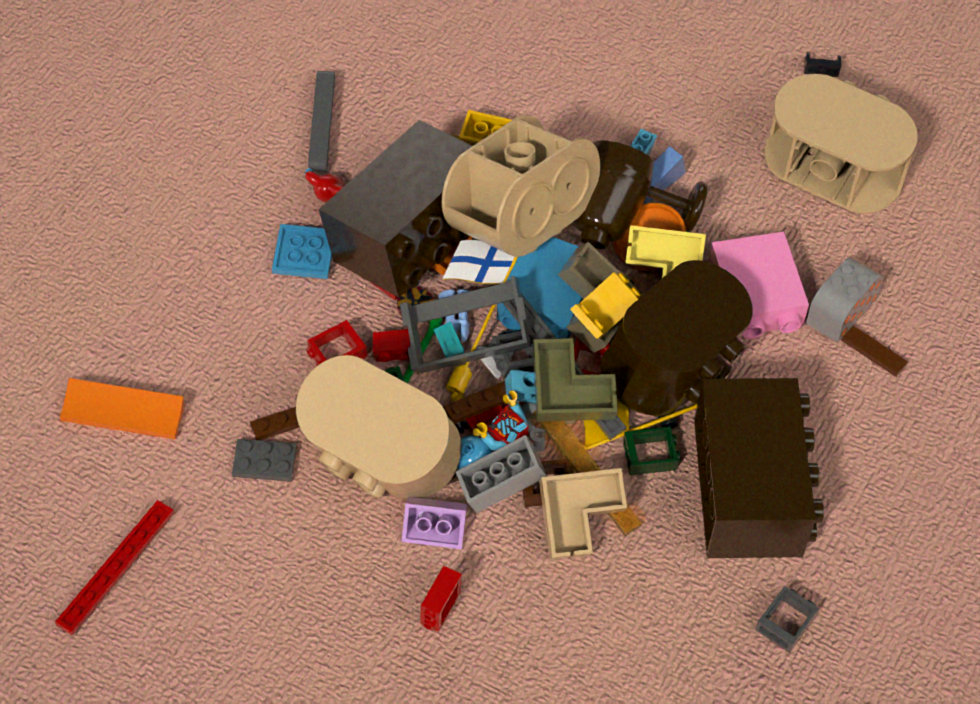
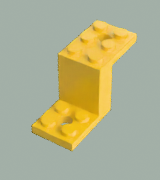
(606, 304)

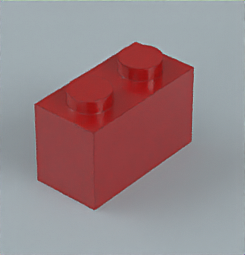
(391, 345)

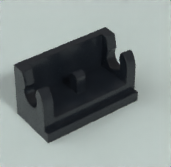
(822, 66)

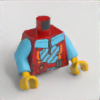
(505, 427)

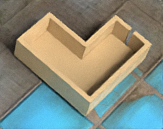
(569, 502)

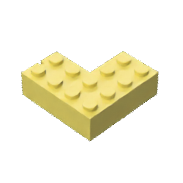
(663, 248)

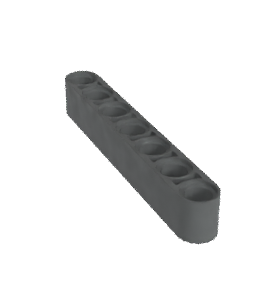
(321, 121)

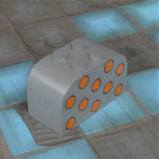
(844, 299)

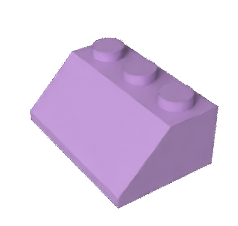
(434, 522)

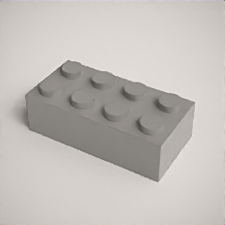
(501, 474)

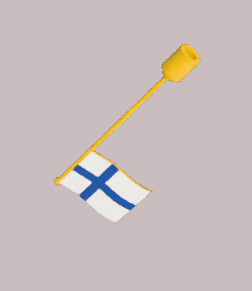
(480, 264)

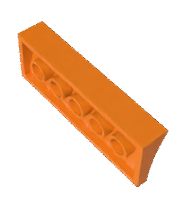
(122, 408)

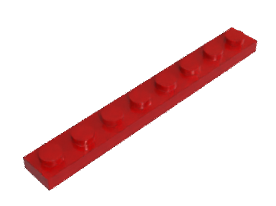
(114, 567)

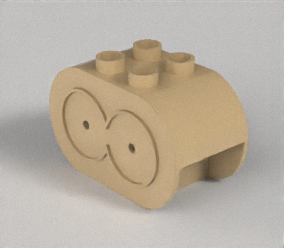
(856, 139)
(520, 186)
(377, 429)

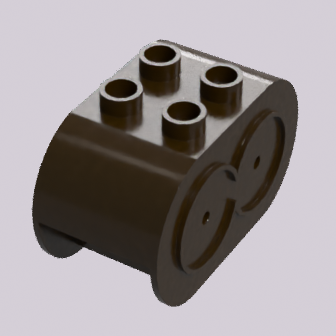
(678, 337)

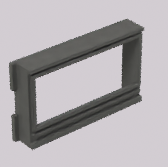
(458, 304)

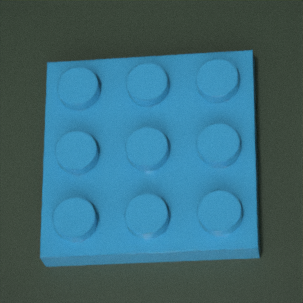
(302, 252)

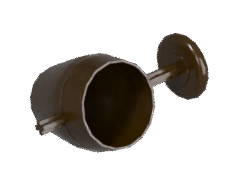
(622, 191)

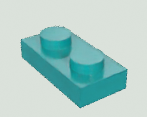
(449, 340)

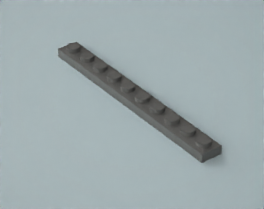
(539, 330)

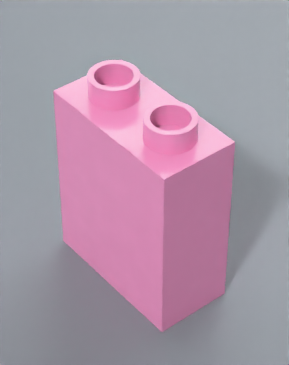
(770, 278)

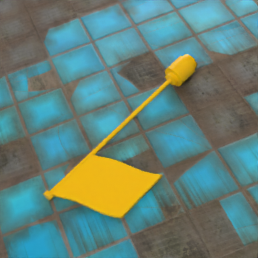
(595, 436)

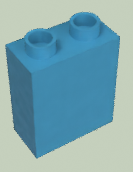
(544, 288)

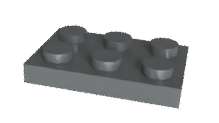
(264, 460)

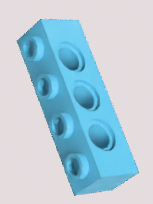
(522, 384)

